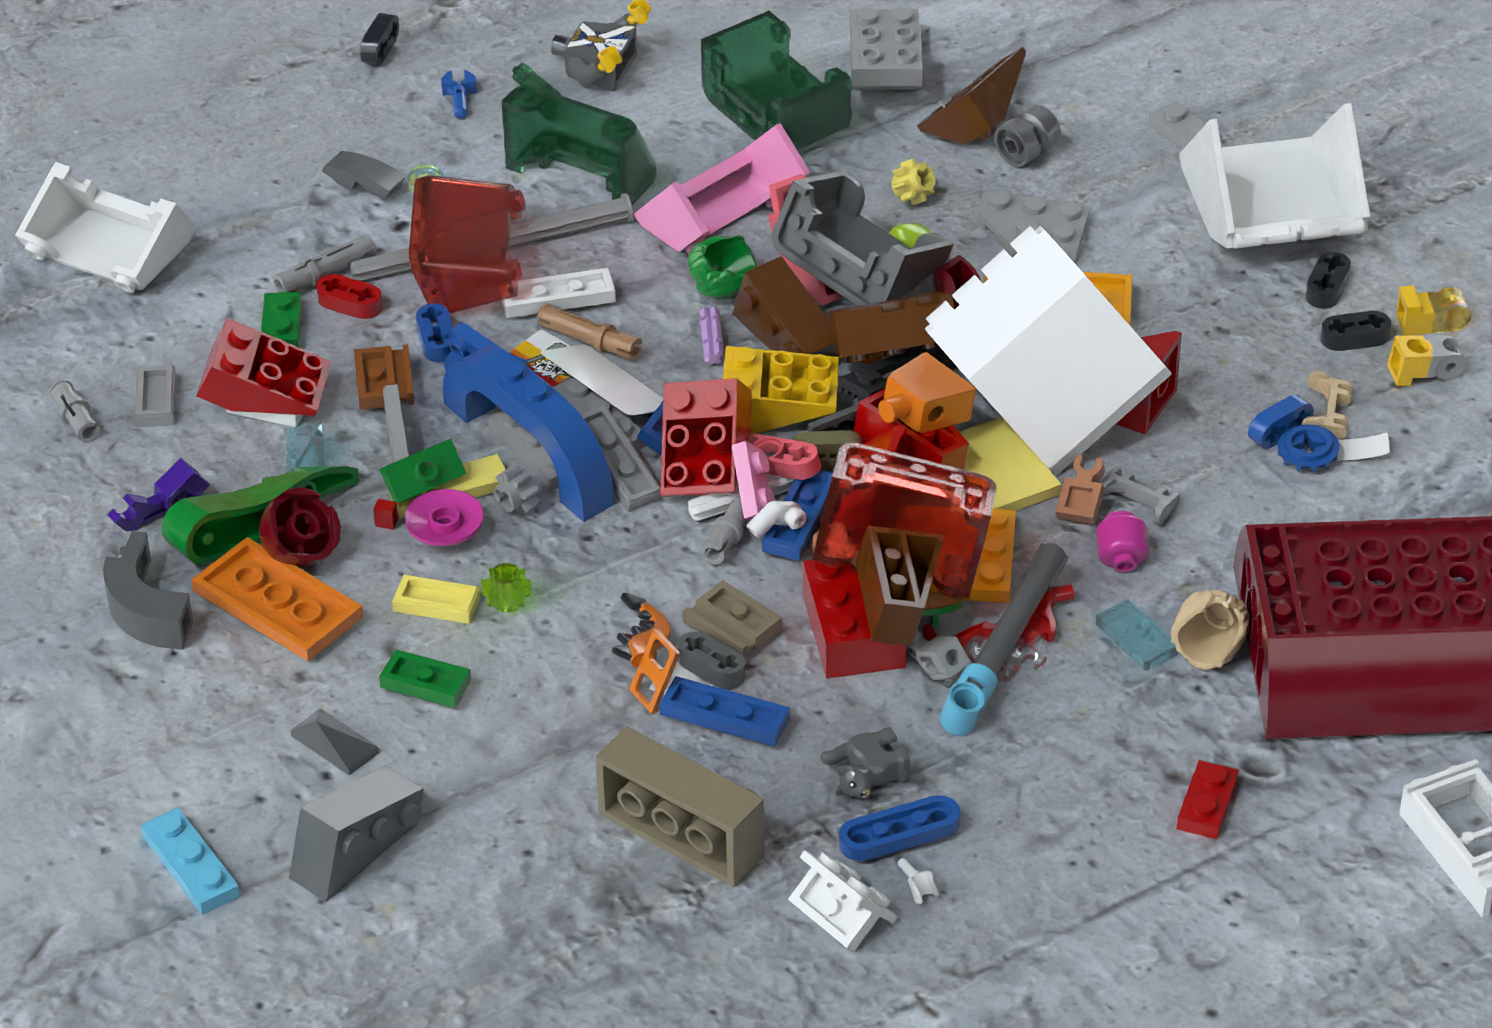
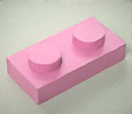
(751, 472)

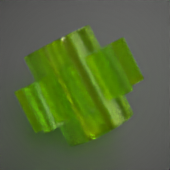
(506, 587)

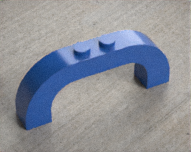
(499, 379)

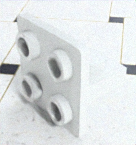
(839, 900)

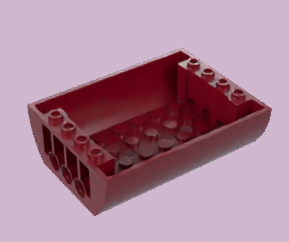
(1368, 652)

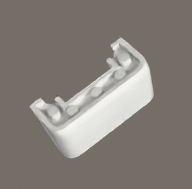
(102, 231)

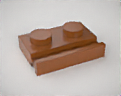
(379, 368)

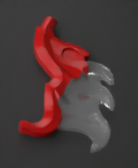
(1029, 645)

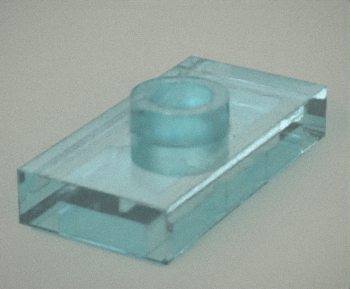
(1136, 634)

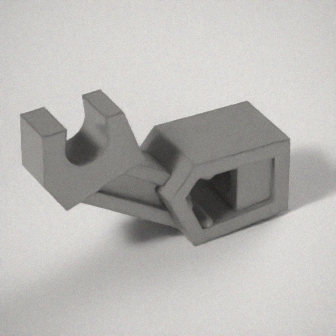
(934, 655)

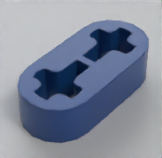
(430, 333)
(1278, 418)

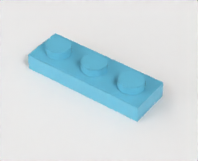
(190, 861)

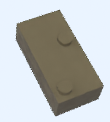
(680, 806)

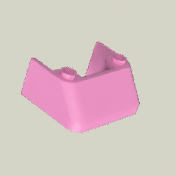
(723, 193)

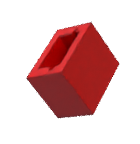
(385, 514)

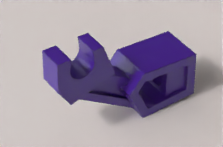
(176, 484)

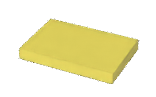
(1010, 463)

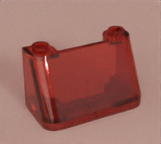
(463, 241)

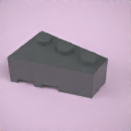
(351, 829)

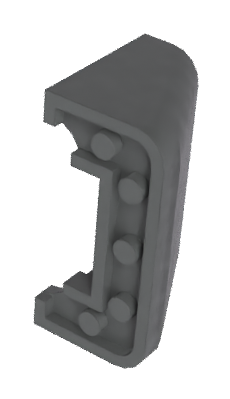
(844, 250)

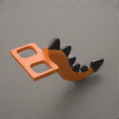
(642, 650)

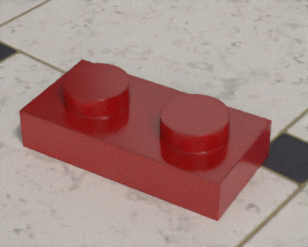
(1207, 799)

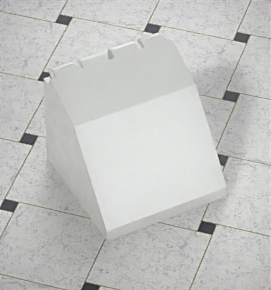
(1279, 187)
(1046, 349)

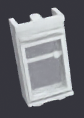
(1455, 824)

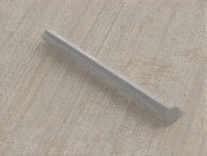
(520, 233)

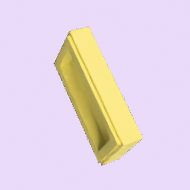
(436, 599)

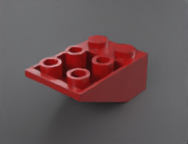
(262, 373)
(699, 434)

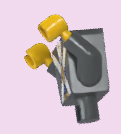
(602, 51)

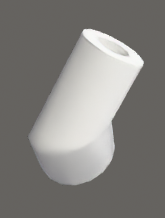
(777, 513)

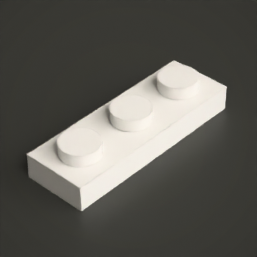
(561, 291)

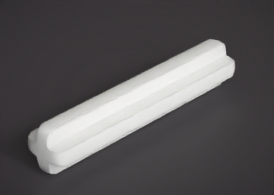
(715, 504)

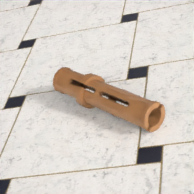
(602, 337)

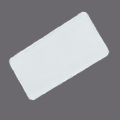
(605, 379)

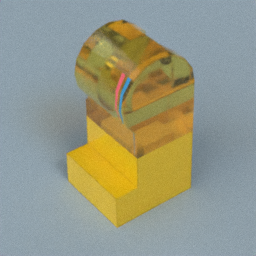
(1431, 311)

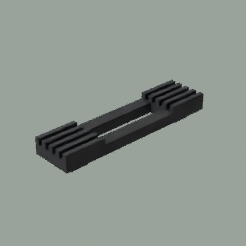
(868, 379)

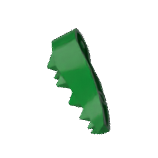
(213, 524)

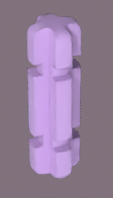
(711, 335)

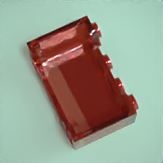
(910, 495)

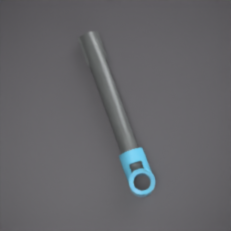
(979, 678)

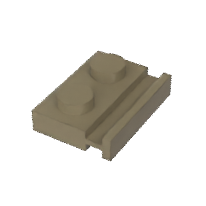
(733, 618)

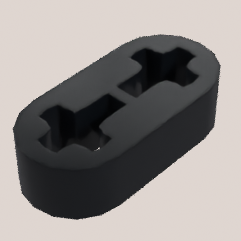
(379, 38)
(1323, 277)
(1355, 330)

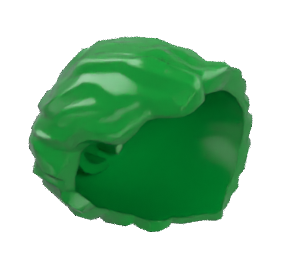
(720, 265)

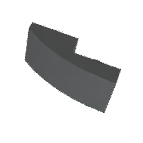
(355, 168)

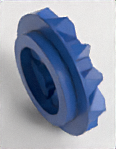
(1319, 440)

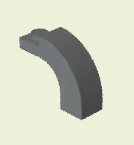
(138, 609)

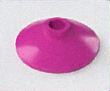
(444, 517)

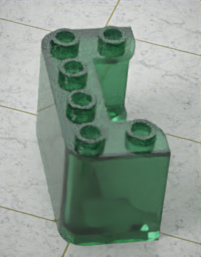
(760, 85)

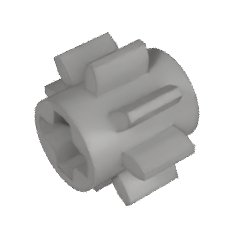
(518, 489)

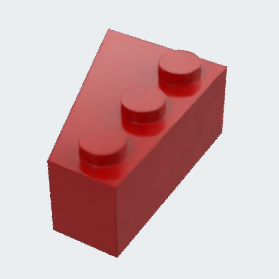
(938, 446)
(841, 623)

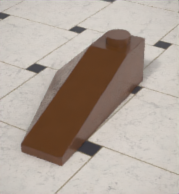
(979, 106)

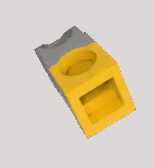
(1425, 357)

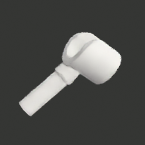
(919, 882)

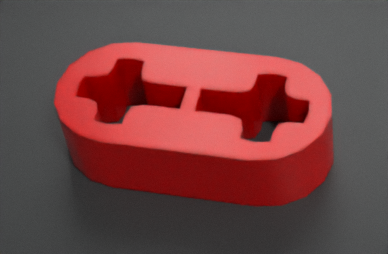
(349, 296)

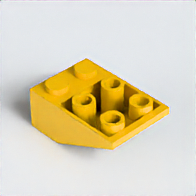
(784, 385)

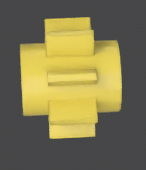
(913, 181)

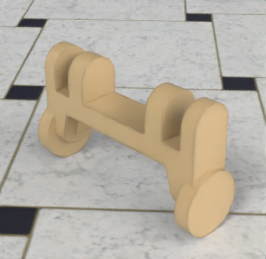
(1336, 392)

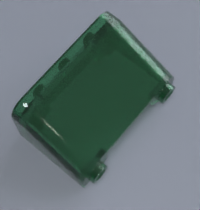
(554, 127)

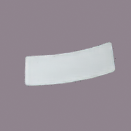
(1363, 447)

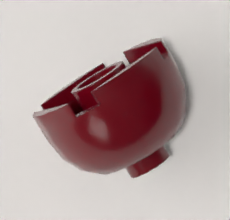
(299, 528)

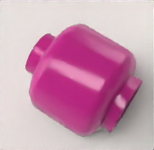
(1122, 540)

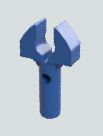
(459, 91)

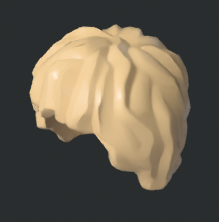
(1210, 628)

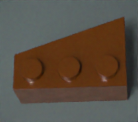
(782, 311)
(885, 326)
(895, 580)

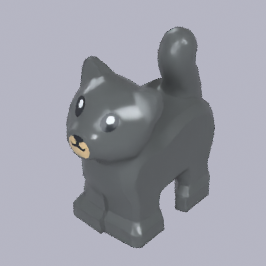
(870, 761)

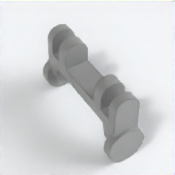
(1125, 486)

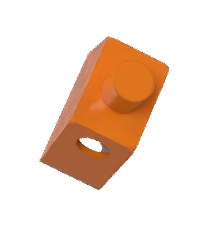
(927, 395)

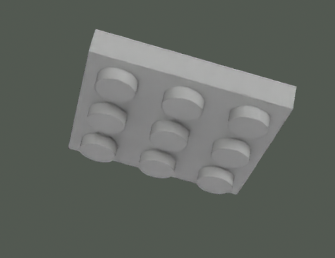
(531, 451)

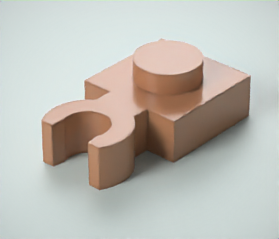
(1082, 496)

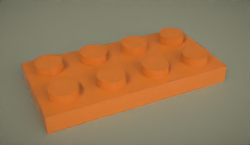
(277, 599)

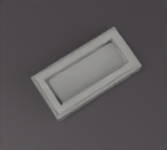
(155, 396)

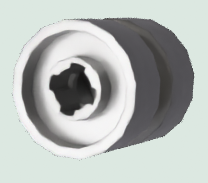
(1027, 135)

